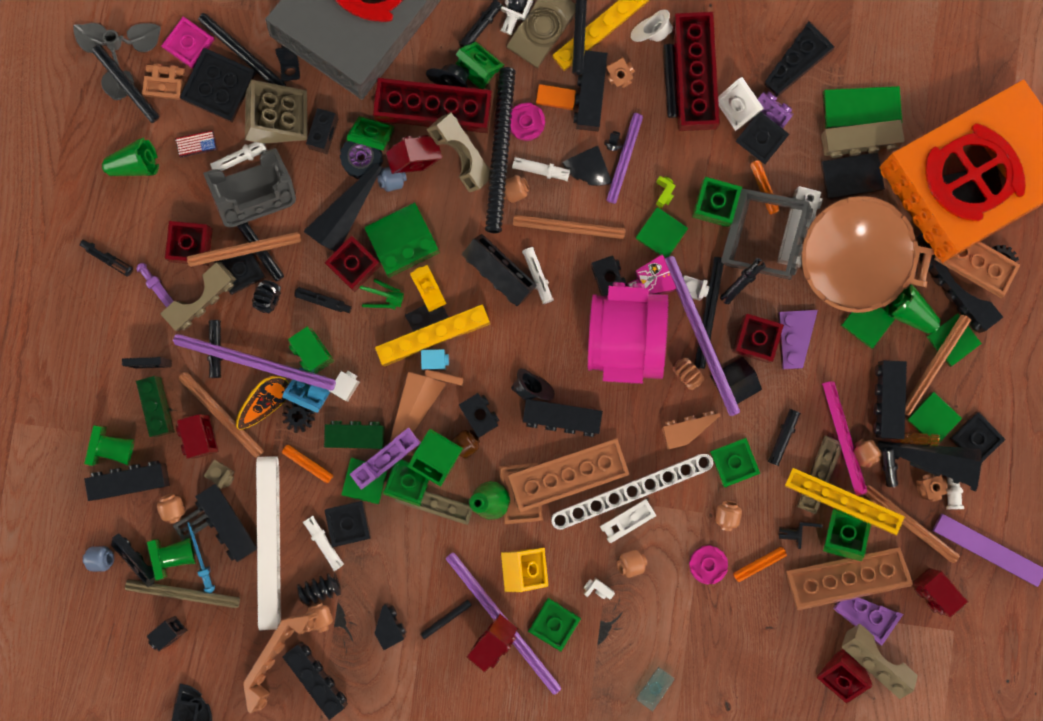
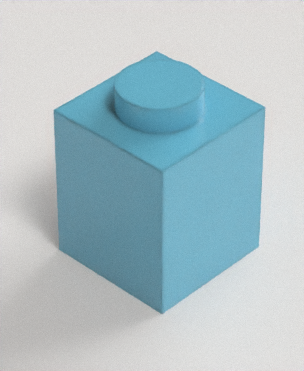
(434, 359)

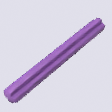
(624, 158)

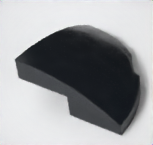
(589, 167)
(190, 705)

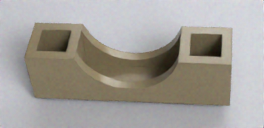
(474, 171)
(216, 281)
(862, 648)

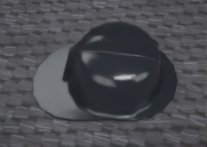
(449, 75)
(531, 386)

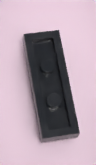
(133, 559)

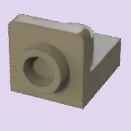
(220, 474)

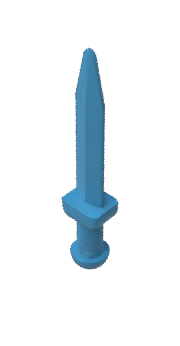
(203, 572)

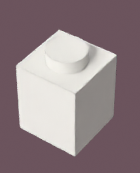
(345, 385)

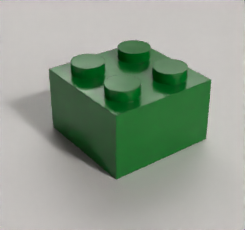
(717, 202)
(311, 350)

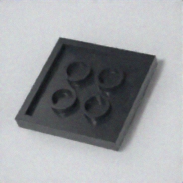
(217, 85)

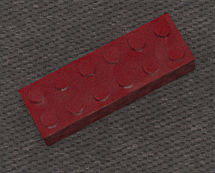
(696, 71)
(425, 103)

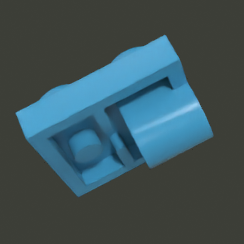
(306, 394)

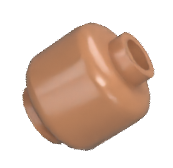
(516, 189)
(867, 453)
(171, 508)
(728, 515)
(631, 563)
(324, 616)

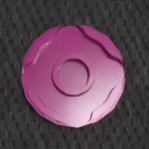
(527, 121)
(708, 564)

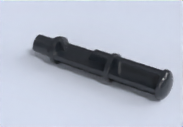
(107, 258)
(322, 300)

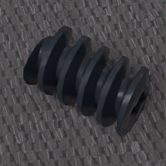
(319, 590)

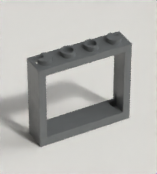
(738, 222)

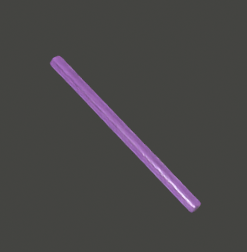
(702, 337)
(254, 362)
(494, 611)

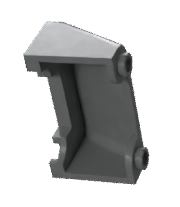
(252, 191)

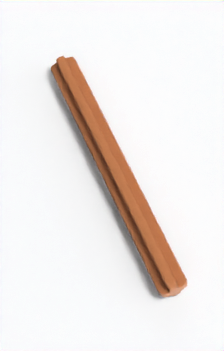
(571, 227)
(243, 249)
(936, 363)
(221, 414)
(914, 526)

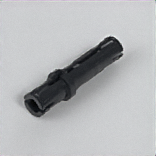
(485, 19)
(747, 276)
(214, 338)
(784, 437)

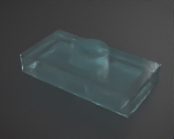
(655, 689)

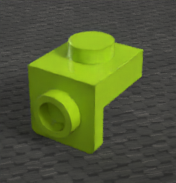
(666, 196)

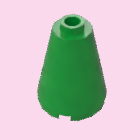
(132, 160)
(914, 311)
(490, 500)

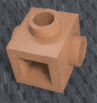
(620, 65)
(926, 484)

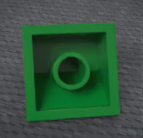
(847, 536)

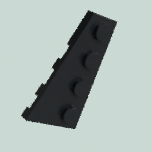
(803, 55)

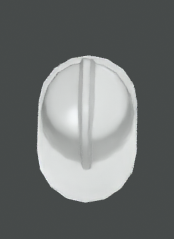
(653, 28)

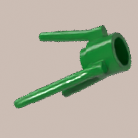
(394, 298)

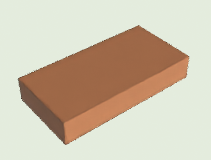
(444, 377)

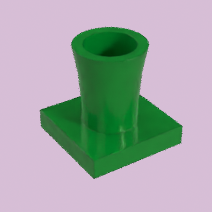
(108, 447)
(170, 556)

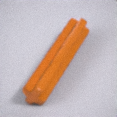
(763, 184)
(307, 464)
(760, 564)

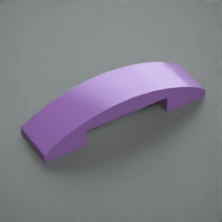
(385, 458)

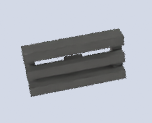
(180, 531)

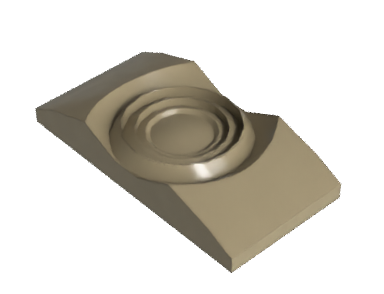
(541, 30)

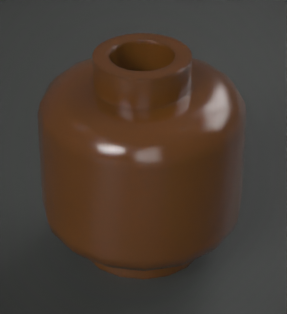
(468, 441)

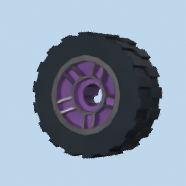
(354, 166)

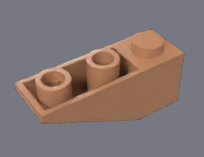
(683, 433)

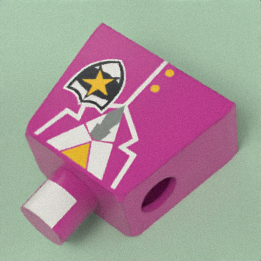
(655, 277)

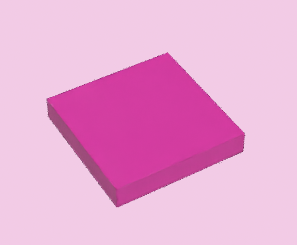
(187, 42)

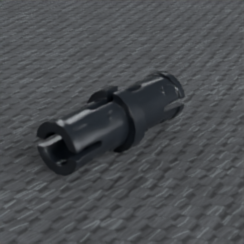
(889, 466)

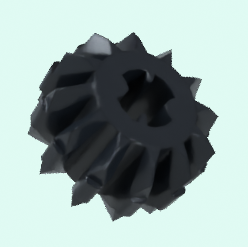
(266, 296)
(301, 422)

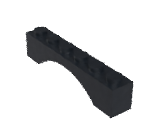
(981, 312)

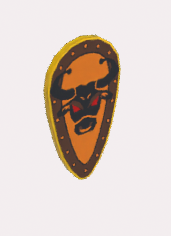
(262, 401)

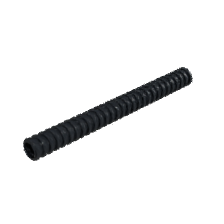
(500, 150)

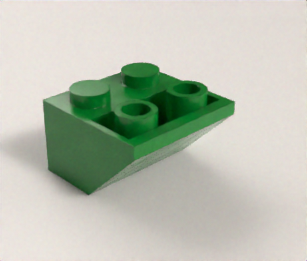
(435, 457)

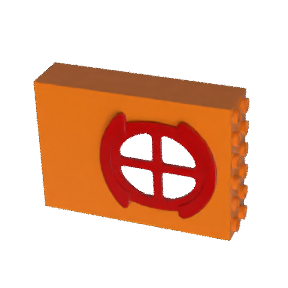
(1012, 135)

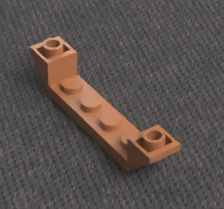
(254, 692)

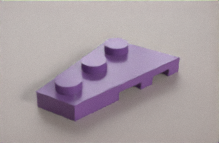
(795, 337)
(874, 618)

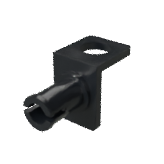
(288, 60)
(796, 534)

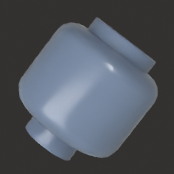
(390, 181)
(98, 558)

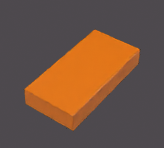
(555, 97)

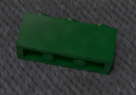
(155, 406)
(354, 435)

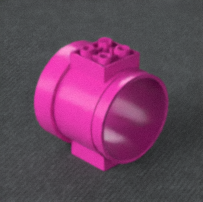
(628, 334)

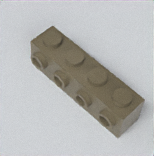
(862, 138)

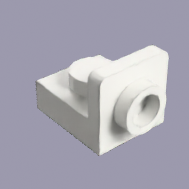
(697, 288)
(602, 589)

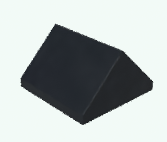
(741, 379)

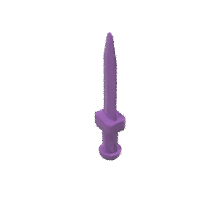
(154, 283)

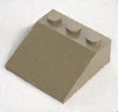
(275, 113)

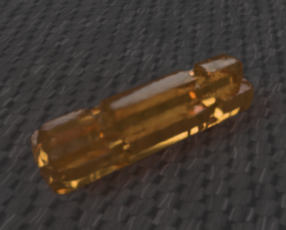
(923, 439)

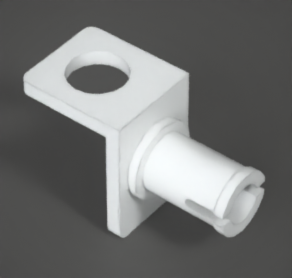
(513, 16)

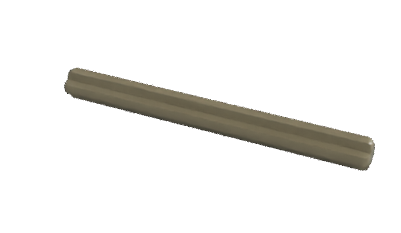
(182, 593)

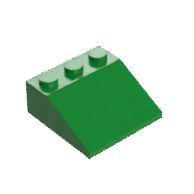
(401, 240)

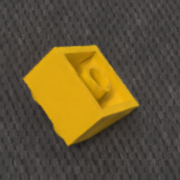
(524, 570)

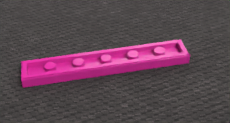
(844, 438)

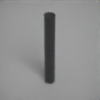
(446, 619)

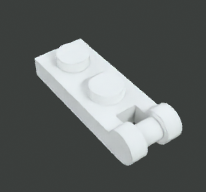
(628, 520)

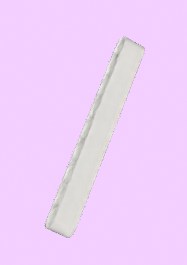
(639, 484)
(268, 543)

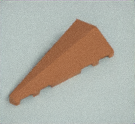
(416, 400)

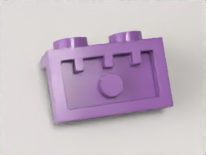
(774, 110)

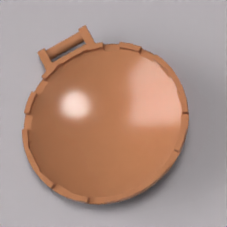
(862, 254)

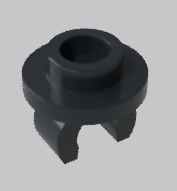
(613, 144)

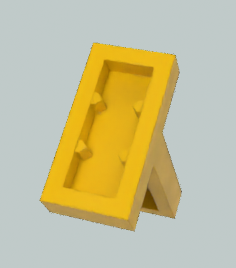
(428, 288)

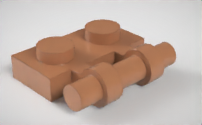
(163, 87)

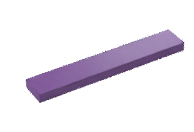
(989, 550)

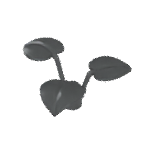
(142, 36)

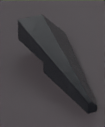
(336, 221)
(954, 462)

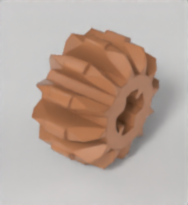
(688, 373)

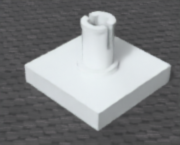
(739, 104)

